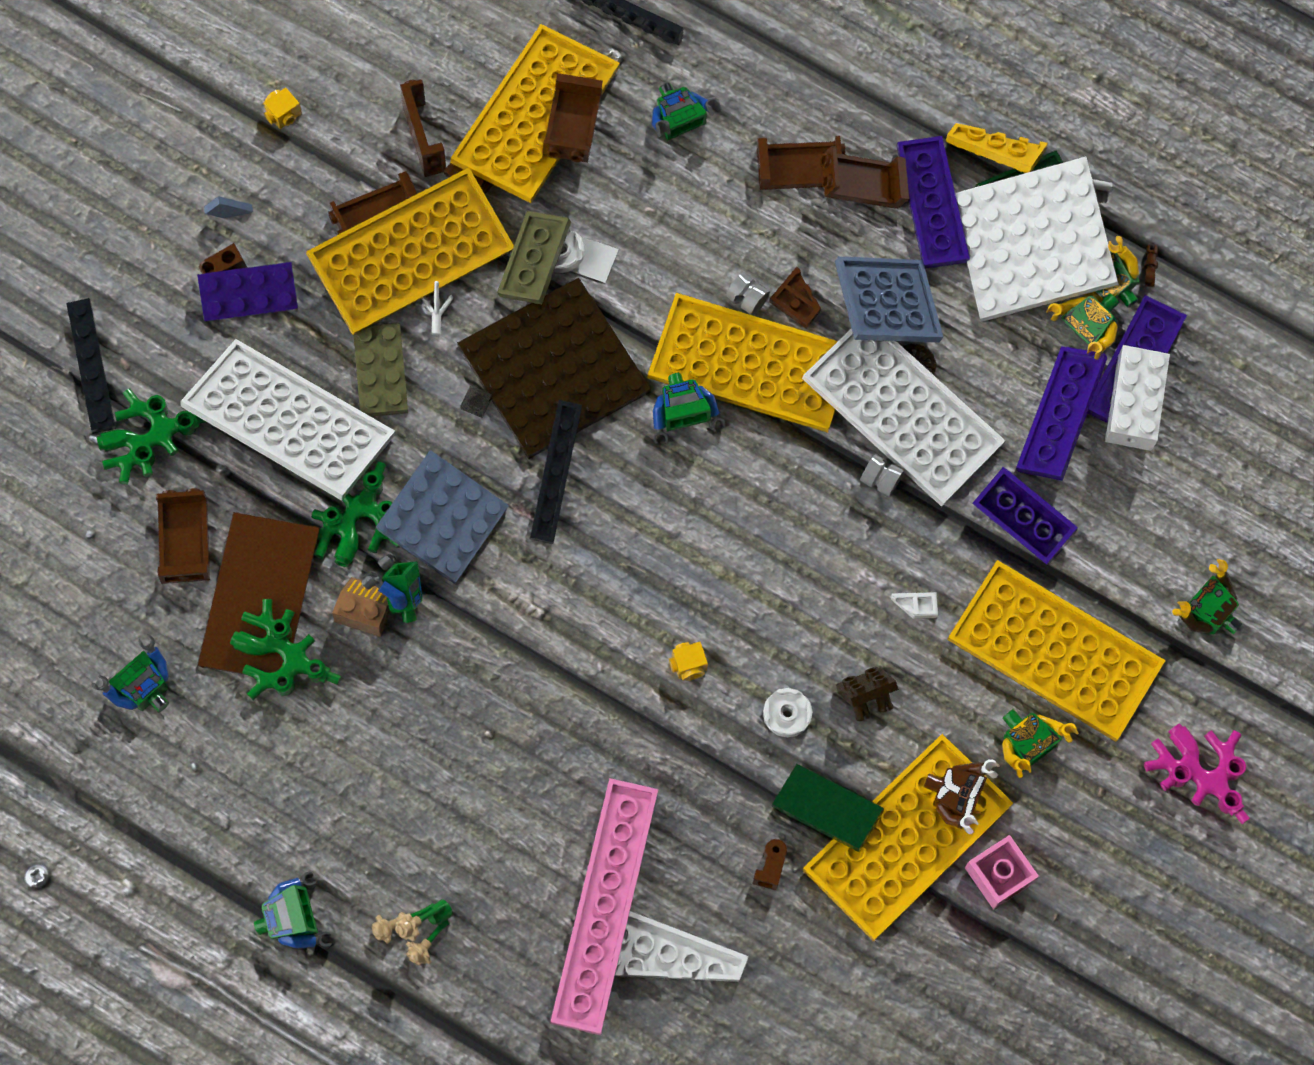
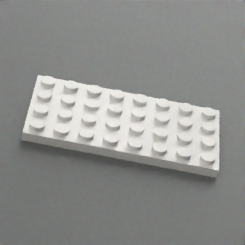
(905, 413)
(288, 419)

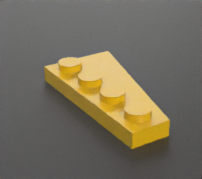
(995, 146)

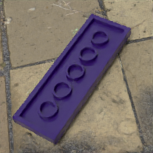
(933, 203)
(1152, 329)
(1061, 413)

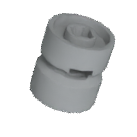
(747, 293)
(881, 475)

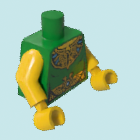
(1127, 274)
(1089, 320)
(1032, 739)

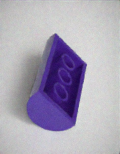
(1025, 516)

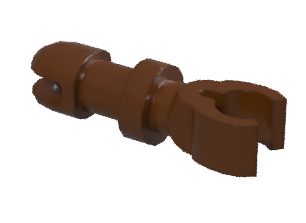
(1150, 266)

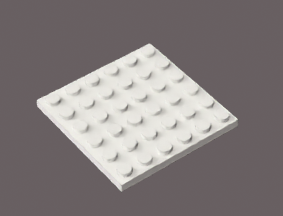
(1035, 239)

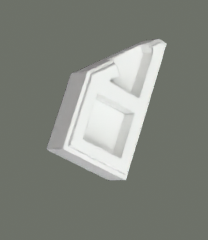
(917, 604)

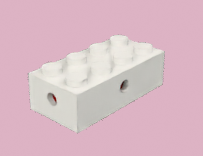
(1137, 398)

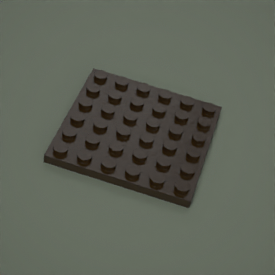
(551, 356)

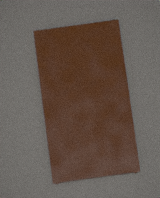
(259, 562)

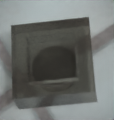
(476, 401)

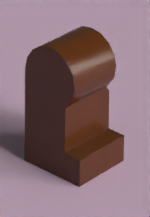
(226, 259)
(775, 855)

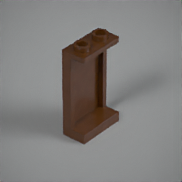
(572, 118)
(430, 156)
(792, 163)
(864, 179)
(370, 204)
(183, 536)

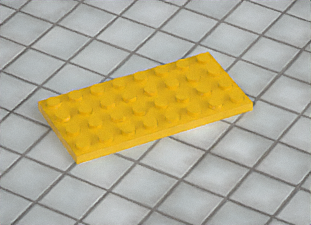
(511, 129)
(408, 248)
(743, 360)
(1056, 650)
(905, 847)

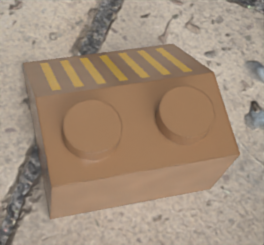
(361, 608)

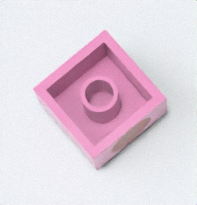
(1001, 872)

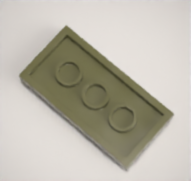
(534, 257)
(380, 370)

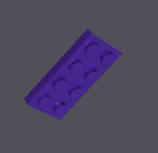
(247, 291)

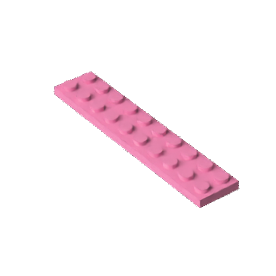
(604, 907)

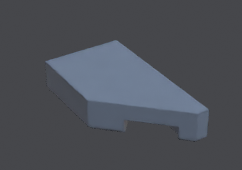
(226, 208)

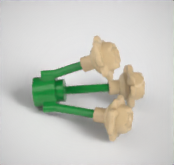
(407, 925)

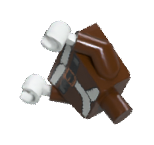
(960, 792)

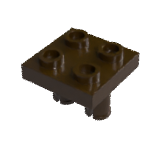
(866, 687)

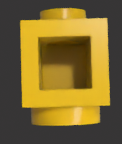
(281, 108)
(688, 661)

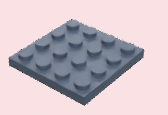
(888, 299)
(442, 516)

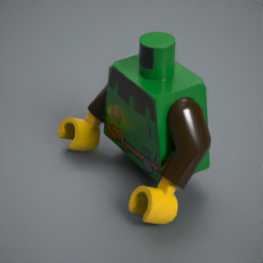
(1212, 604)

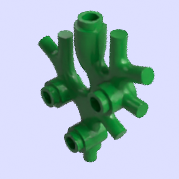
(141, 445)
(344, 523)
(293, 655)

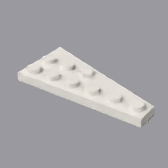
(665, 952)

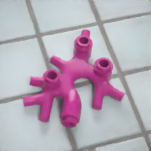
(1189, 768)

